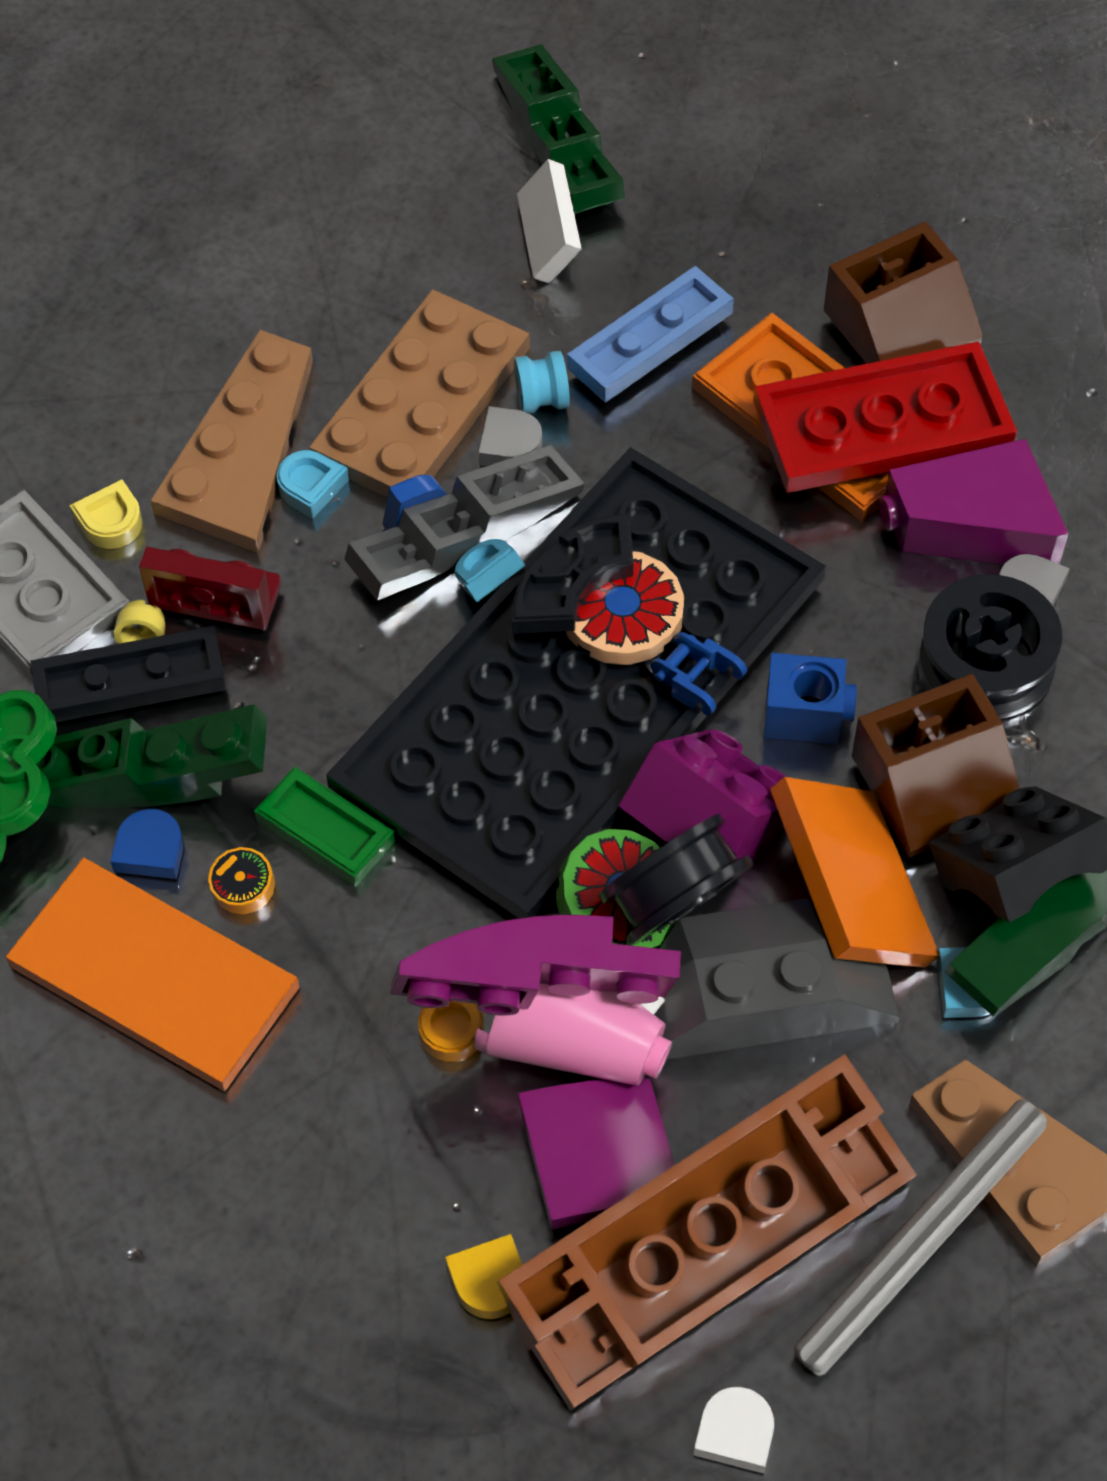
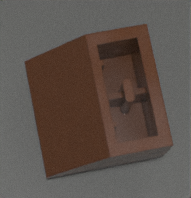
(901, 297)
(935, 760)

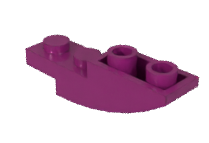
(508, 960)

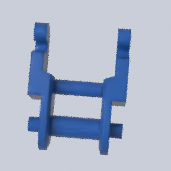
(706, 655)

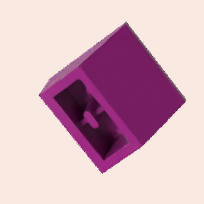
(701, 777)

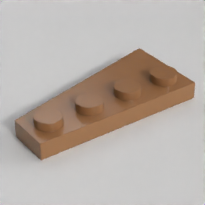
(232, 459)

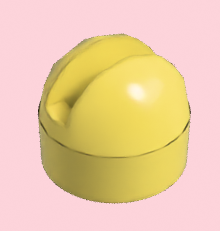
(137, 612)

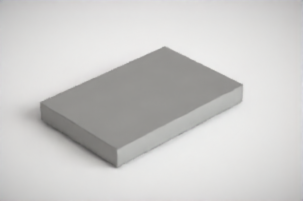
(48, 587)

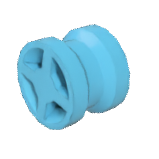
(541, 382)

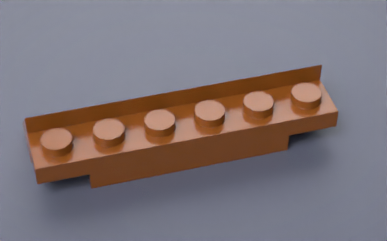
(704, 1231)

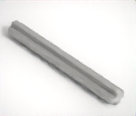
(920, 1237)

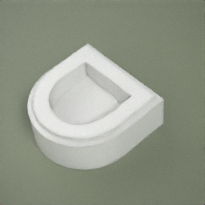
(736, 1429)

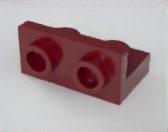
(208, 587)

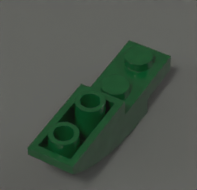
(156, 766)

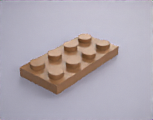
(422, 394)

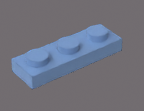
(650, 333)

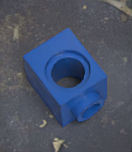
(803, 721)

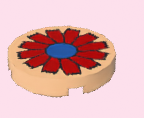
(632, 615)

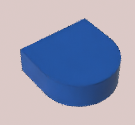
(407, 494)
(148, 845)

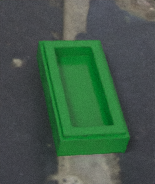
(325, 826)

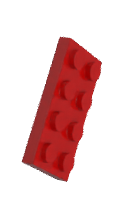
(882, 416)

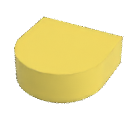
(109, 516)

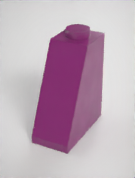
(975, 507)

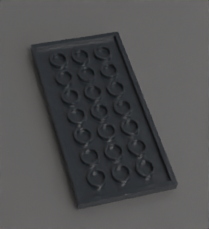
(531, 743)

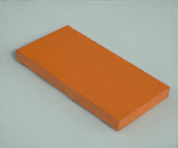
(768, 355)
(153, 973)

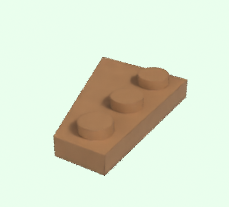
(1051, 1190)

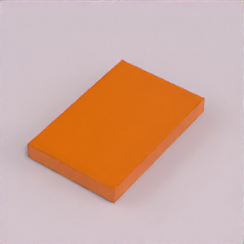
(854, 873)

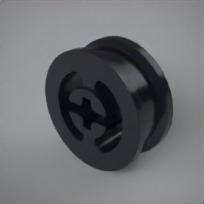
(990, 619)
(675, 879)

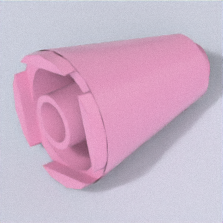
(581, 1036)

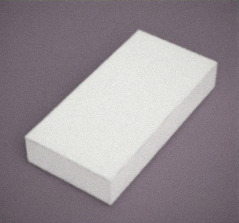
(548, 221)

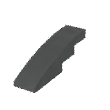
(482, 506)

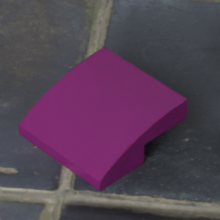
(593, 1145)

